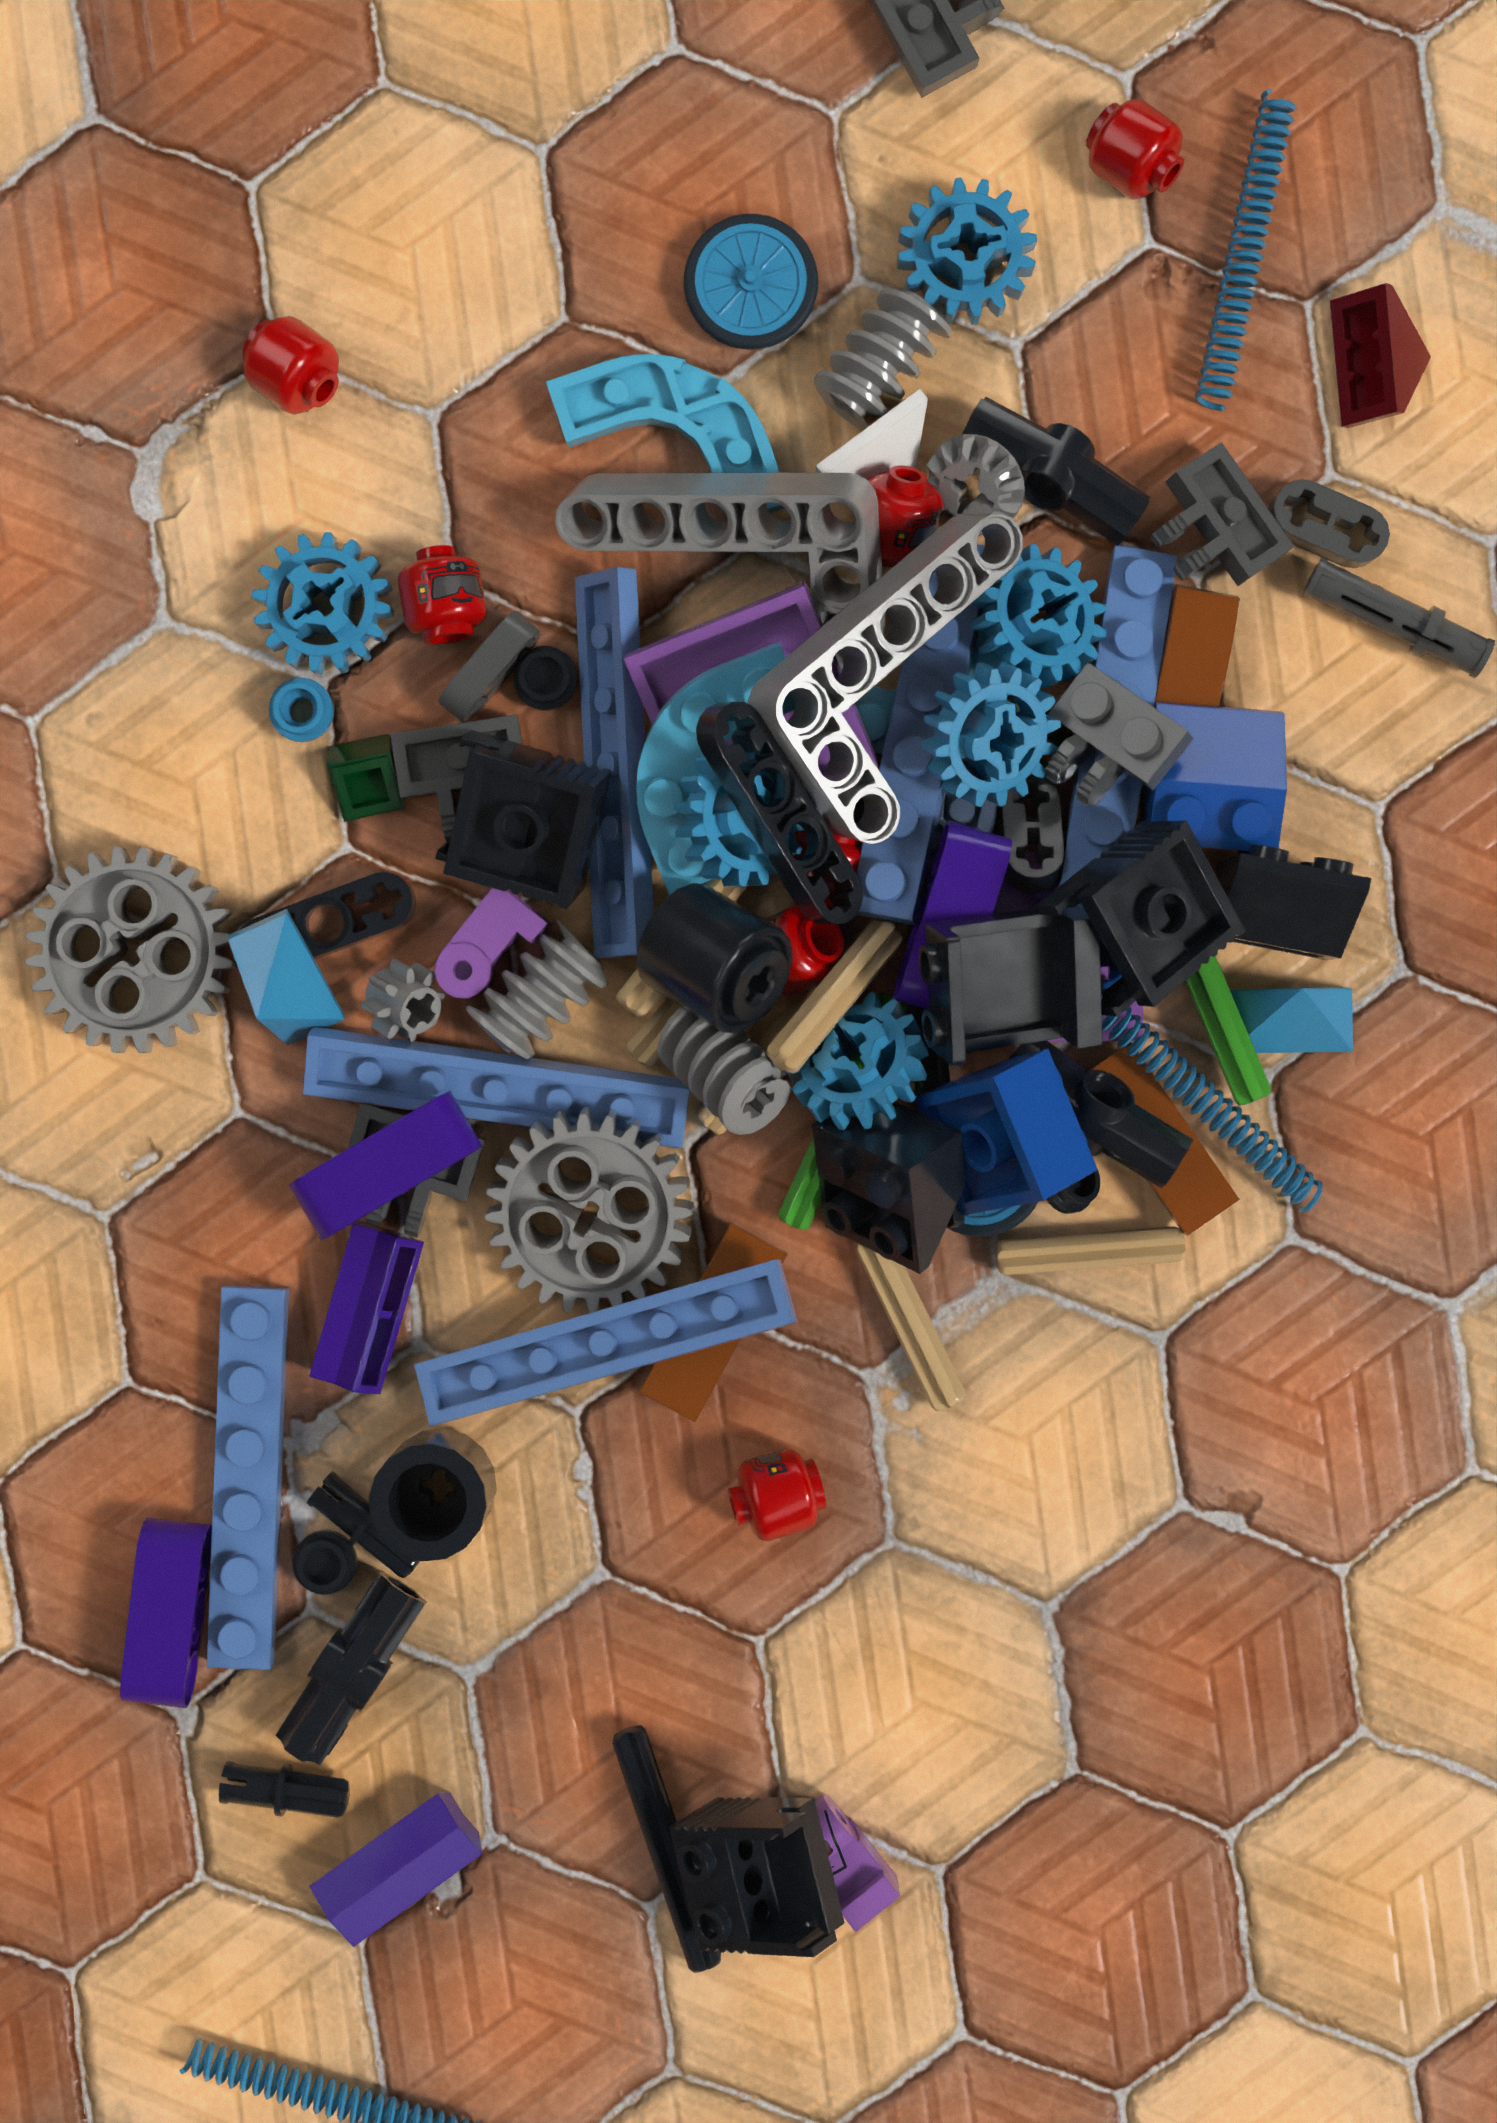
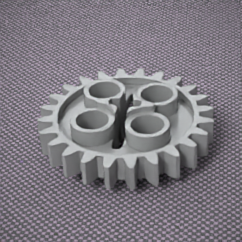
(100, 902)
(616, 1162)

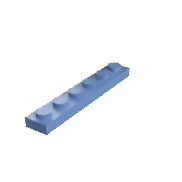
(1131, 654)
(613, 741)
(897, 868)
(489, 1083)
(606, 1342)
(248, 1477)

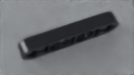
(788, 807)

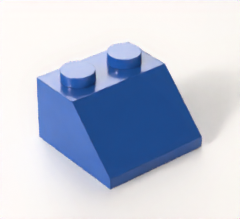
(1227, 779)
(1014, 1130)

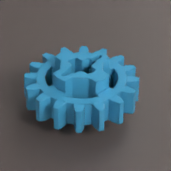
(990, 243)
(303, 618)
(1055, 644)
(990, 733)
(721, 833)
(890, 1051)

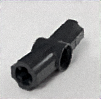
(1062, 470)
(1114, 1122)
(350, 1669)

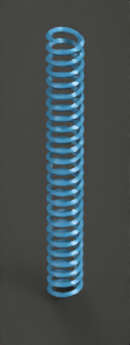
(1275, 143)
(1255, 1153)
(303, 2089)

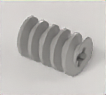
(879, 355)
(539, 994)
(723, 1072)

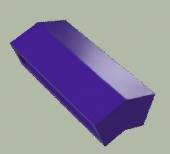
(366, 1308)
(397, 1868)

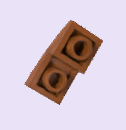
(1197, 646)

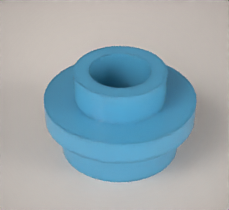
(287, 696)

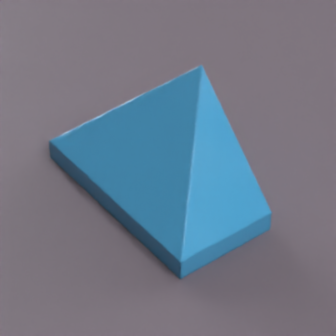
(283, 978)
(1297, 1019)

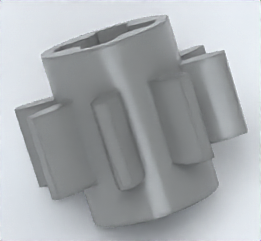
(403, 1000)

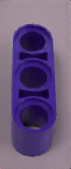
(960, 885)
(385, 1165)
(166, 1612)

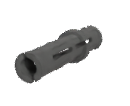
(1420, 628)

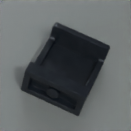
(1011, 981)

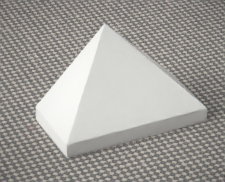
(884, 444)

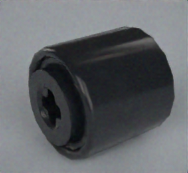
(714, 957)
(406, 1511)

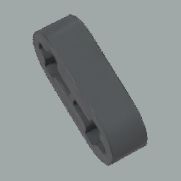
(1334, 510)
(489, 667)
(1044, 833)

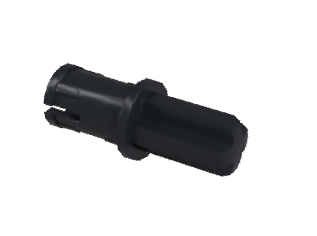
(354, 1518)
(284, 1790)

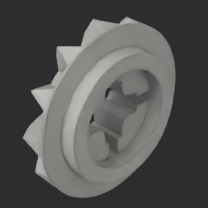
(999, 477)

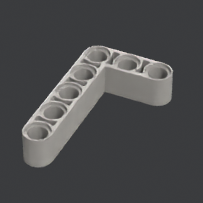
(748, 526)
(871, 657)

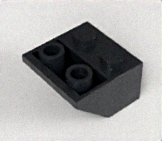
(1291, 905)
(891, 1182)

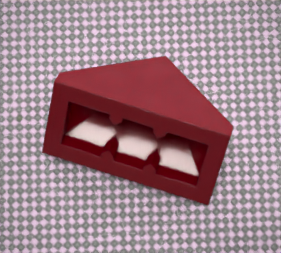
(1375, 355)

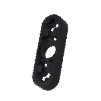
(364, 892)

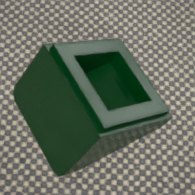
(365, 777)

